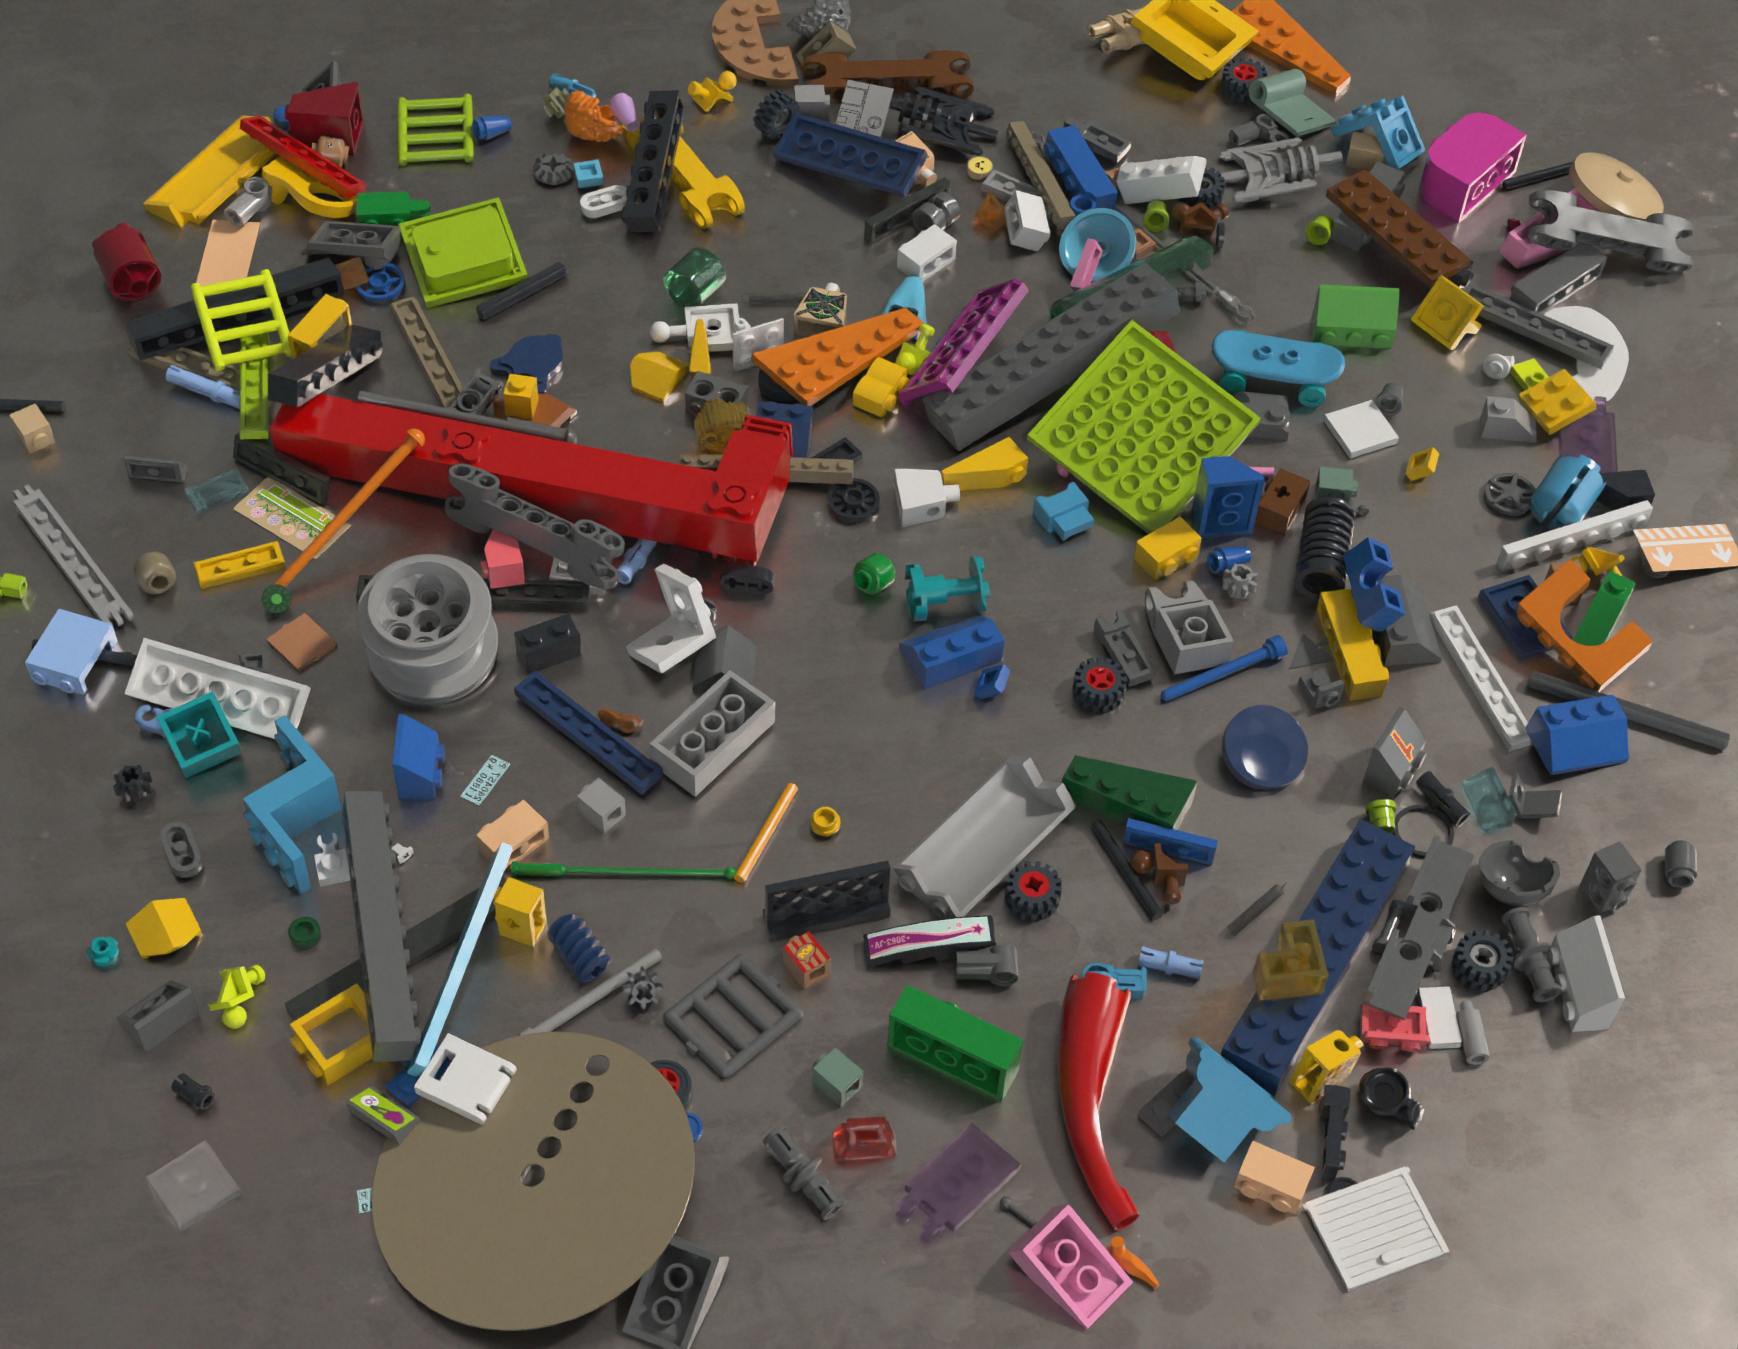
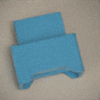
(1064, 512)

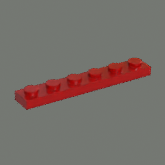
(302, 156)

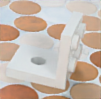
(684, 631)

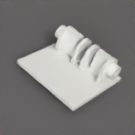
(754, 339)

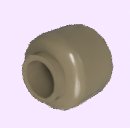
(154, 573)

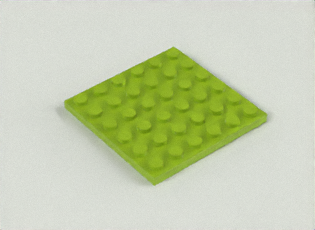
(1141, 427)

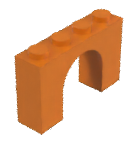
(1594, 664)

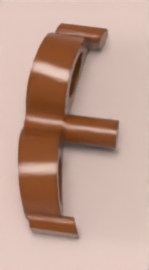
(626, 723)

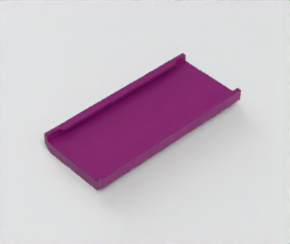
(965, 340)

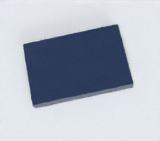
(1502, 605)

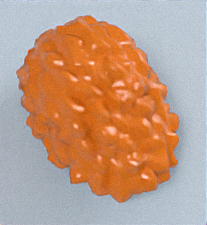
(589, 120)

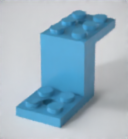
(291, 805)

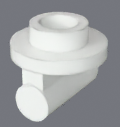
(1497, 365)

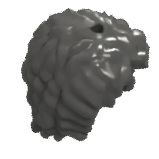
(819, 15)

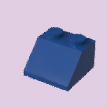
(417, 759)

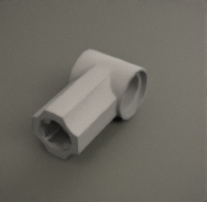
(252, 200)

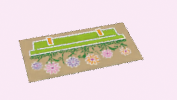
(287, 514)

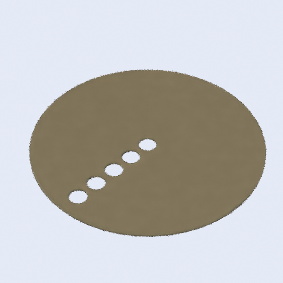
(540, 1255)

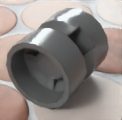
(939, 210)

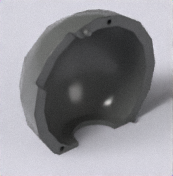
(1514, 876)

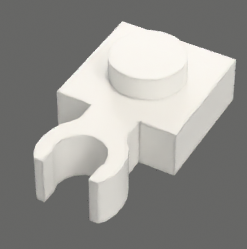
(331, 863)

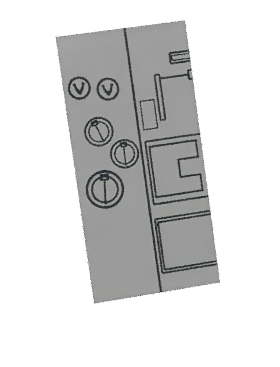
(864, 107)

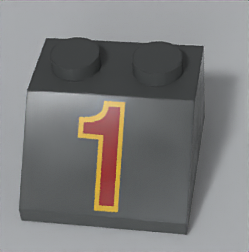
(1396, 755)

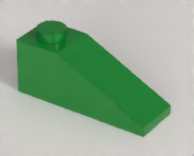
(1605, 610)

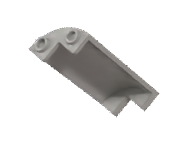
(983, 838)

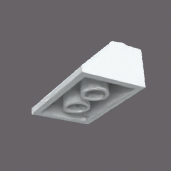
(1161, 179)
(1586, 976)

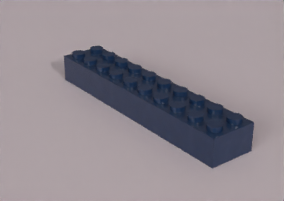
(1344, 913)

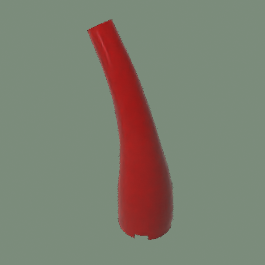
(1087, 1043)

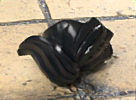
(1389, 1094)

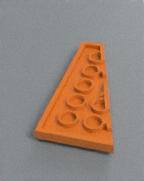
(1291, 45)
(827, 360)

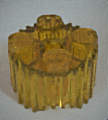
(716, 424)

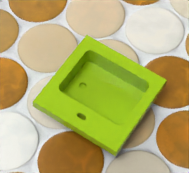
(463, 252)

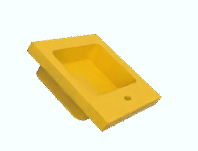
(1193, 34)

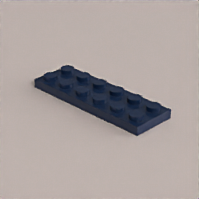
(850, 154)

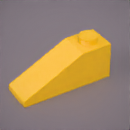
(989, 468)

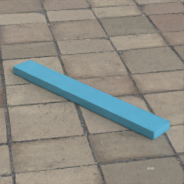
(459, 960)

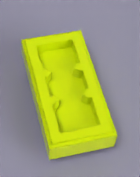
(1528, 373)

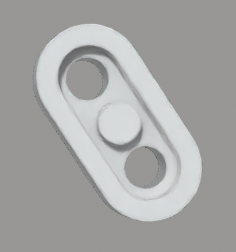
(603, 201)

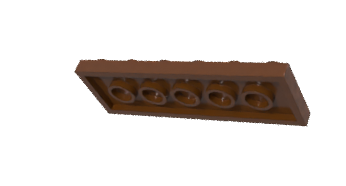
(1397, 227)

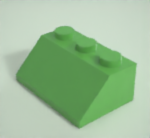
(1355, 316)

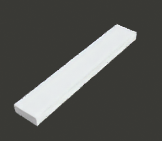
(1482, 677)

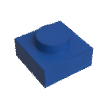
(992, 681)

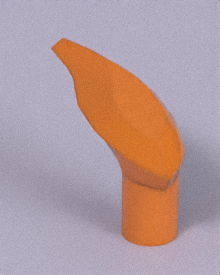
(1130, 1262)

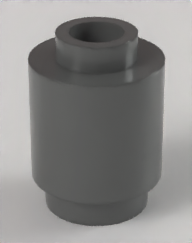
(1680, 864)

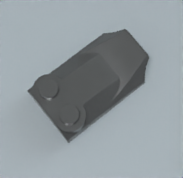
(370, 242)

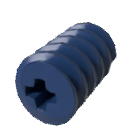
(578, 947)

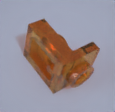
(352, 273)

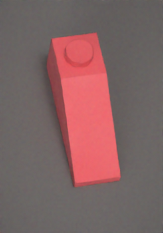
(502, 561)

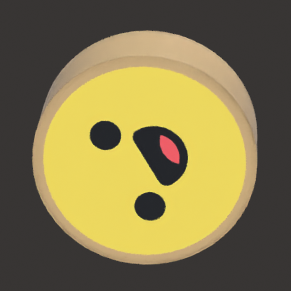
(979, 168)

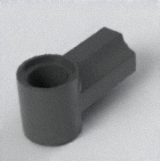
(997, 964)

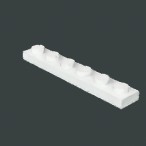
(1574, 536)

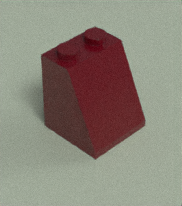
(327, 112)

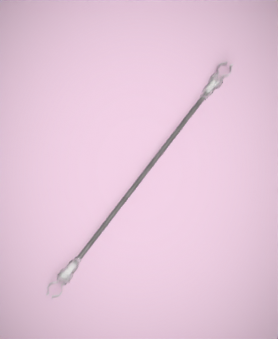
(1230, 302)

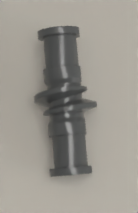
(1530, 954)
(803, 1172)

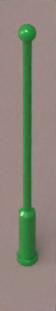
(551, 869)

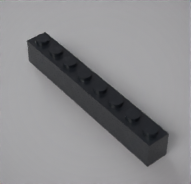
(181, 324)

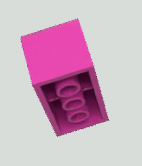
(1469, 163)

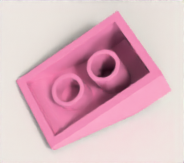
(1070, 1265)

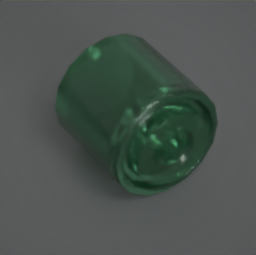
(694, 278)

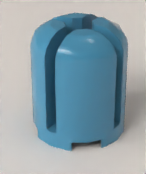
(1562, 480)

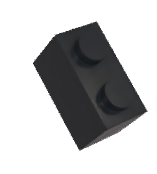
(548, 643)

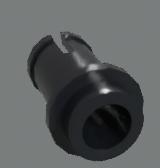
(199, 1096)

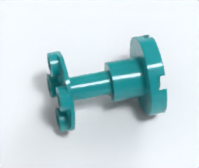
(935, 589)

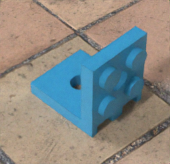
(1388, 120)

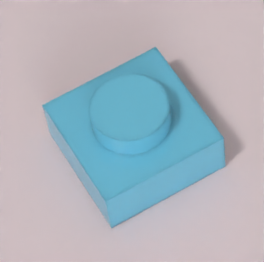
(588, 173)

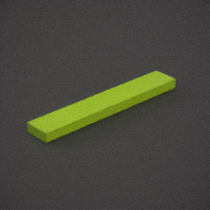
(254, 391)

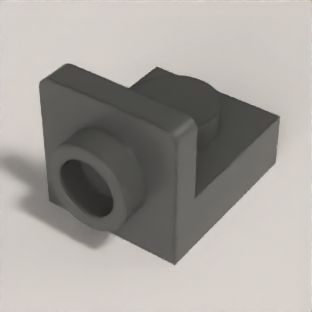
(1321, 688)

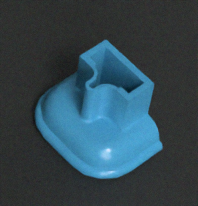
(1223, 1103)

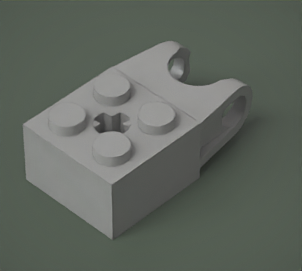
(1188, 629)

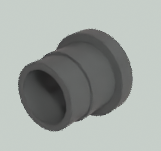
(1390, 399)

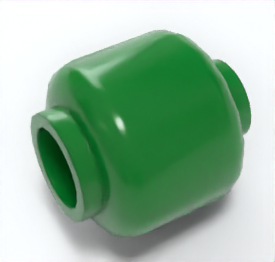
(874, 573)

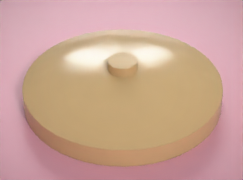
(1614, 186)

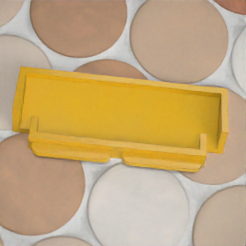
(210, 177)

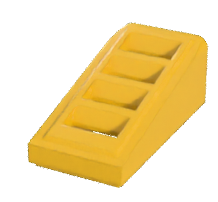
(700, 352)

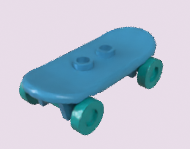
(1277, 360)

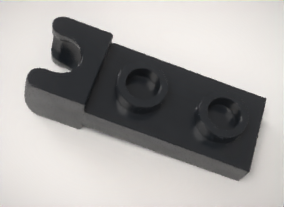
(1333, 1109)

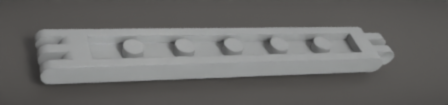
(71, 556)

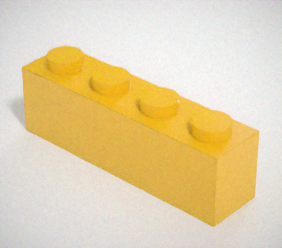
(1352, 646)

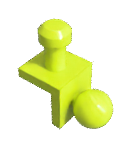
(912, 355)
(235, 990)

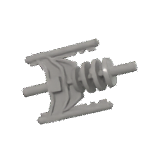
(1267, 170)

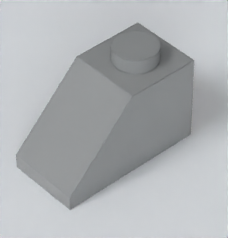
(1506, 421)

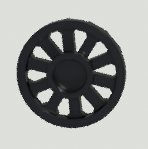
(853, 500)

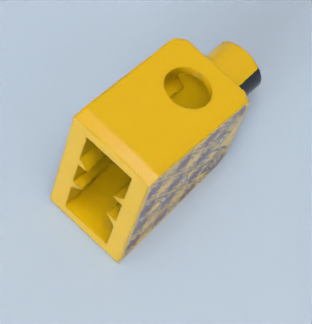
(1335, 1055)

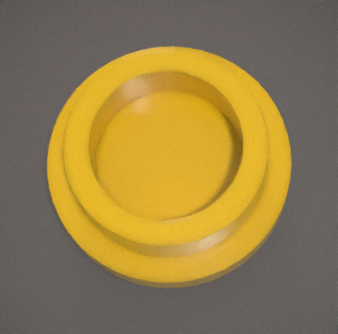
(825, 821)

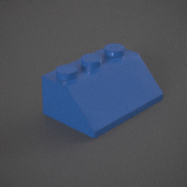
(1226, 497)
(954, 650)
(1580, 734)

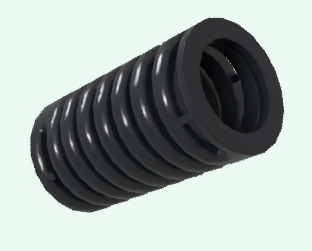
(1324, 541)

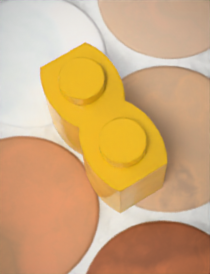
(880, 387)

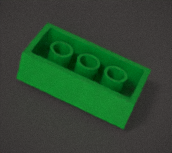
(954, 1042)

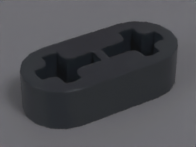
(747, 579)

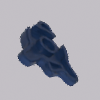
(532, 357)

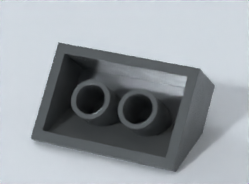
(1412, 636)

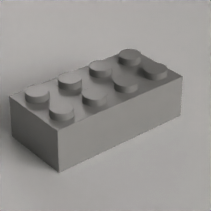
(712, 732)

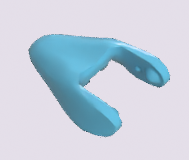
(909, 295)

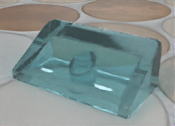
(1489, 800)

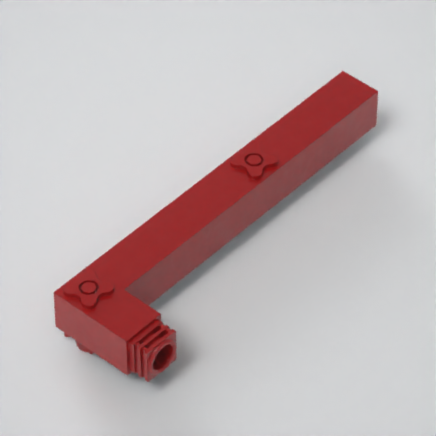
(627, 493)

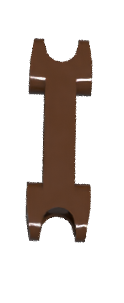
(933, 72)

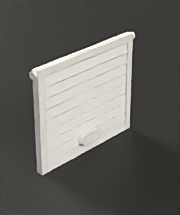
(1376, 1228)

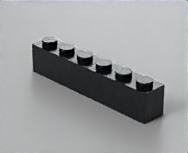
(324, 365)

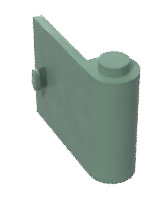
(1284, 101)

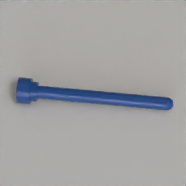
(1273, 648)

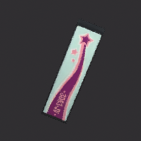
(929, 939)

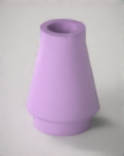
(624, 110)

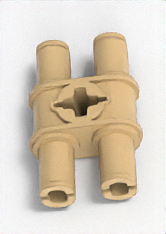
(1119, 29)

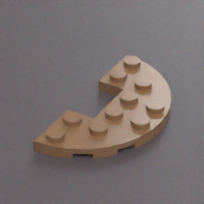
(741, 46)

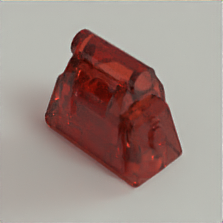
(864, 1139)

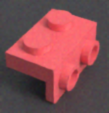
(1382, 1029)

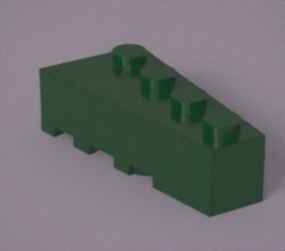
(1129, 792)

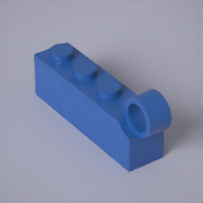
(1079, 170)

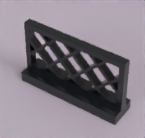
(819, 912)

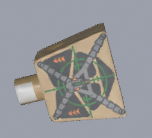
(820, 311)

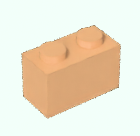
(517, 827)
(1273, 1178)

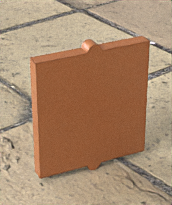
(301, 642)

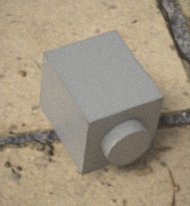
(812, 100)
(600, 805)

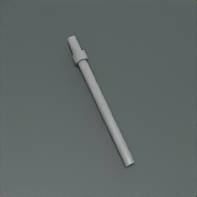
(594, 995)

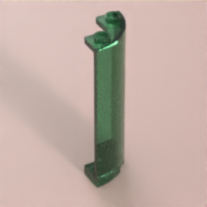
(1177, 255)

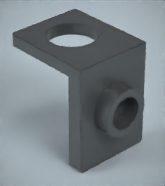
(1534, 803)

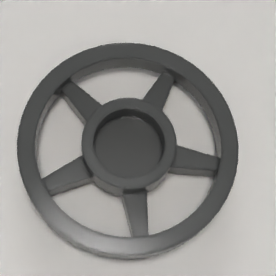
(1509, 493)

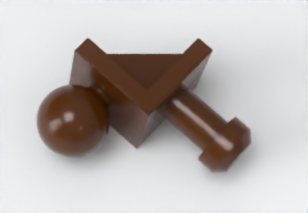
(1199, 217)
(1164, 871)

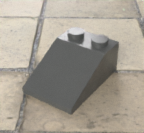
(676, 1294)

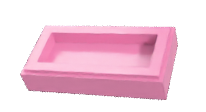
(1086, 265)

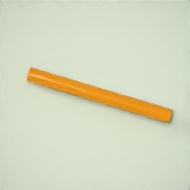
(765, 832)

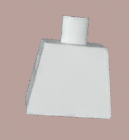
(922, 495)

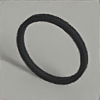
(1441, 815)

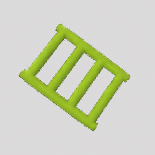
(405, 122)

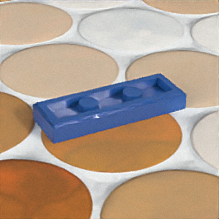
(1172, 841)

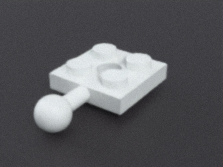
(721, 316)

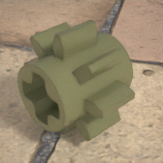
(555, 102)

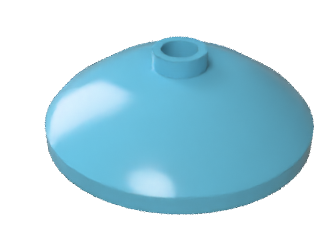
(1110, 231)

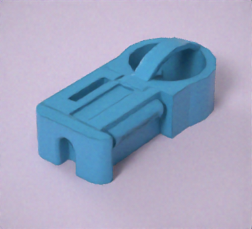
(1132, 979)

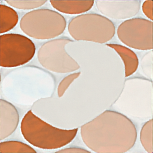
(1593, 380)

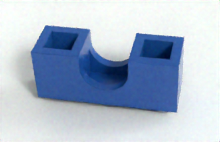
(1375, 603)

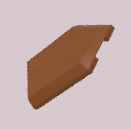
(548, 411)

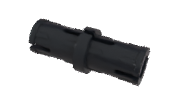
(1443, 798)

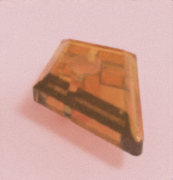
(990, 213)

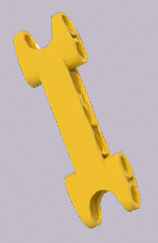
(700, 188)

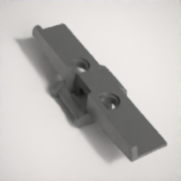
(1427, 936)

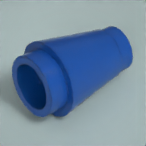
(490, 126)
(1225, 558)

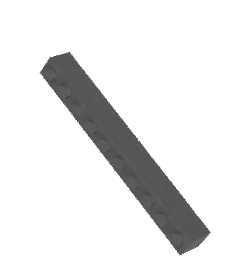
(379, 927)

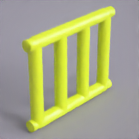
(271, 301)

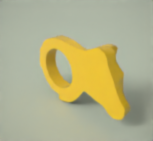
(289, 178)

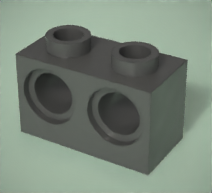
(708, 387)
(1610, 877)

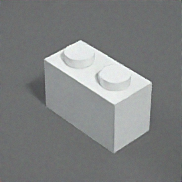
(1027, 221)
(926, 253)

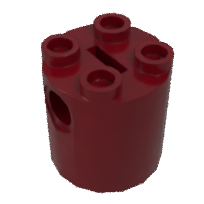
(127, 263)

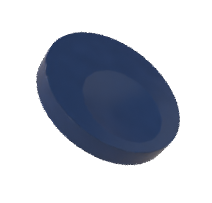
(1264, 747)

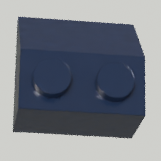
(800, 419)

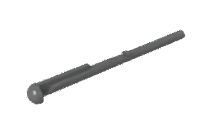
(509, 424)

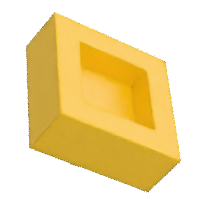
(1422, 464)

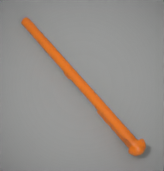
(415, 437)

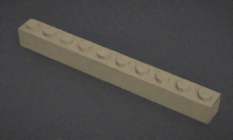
(1040, 174)
(801, 469)

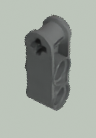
(478, 391)

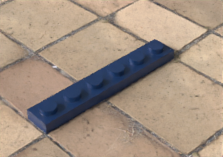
(588, 732)

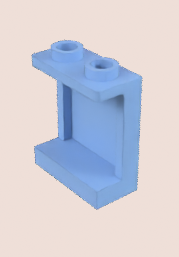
(69, 651)

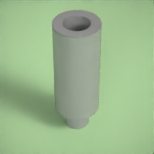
(1472, 1034)

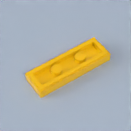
(239, 565)

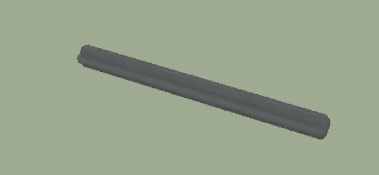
(1633, 711)

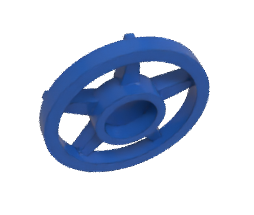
(382, 282)

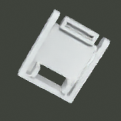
(468, 1082)

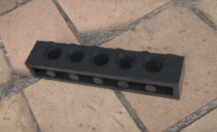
(654, 161)

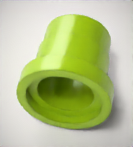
(1156, 222)
(1317, 235)
(1382, 814)

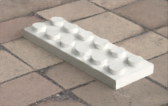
(246, 696)

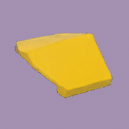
(656, 374)
(163, 927)

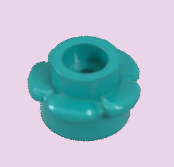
(105, 957)

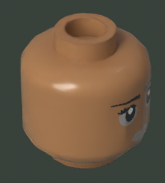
(332, 149)

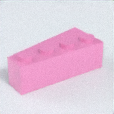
(1521, 251)

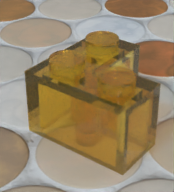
(1294, 969)

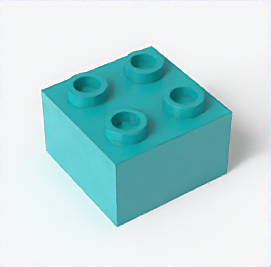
(199, 734)

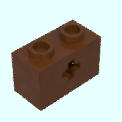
(1281, 501)

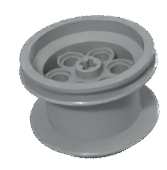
(439, 653)

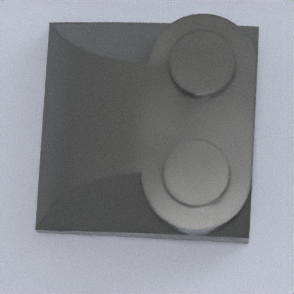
(1272, 411)

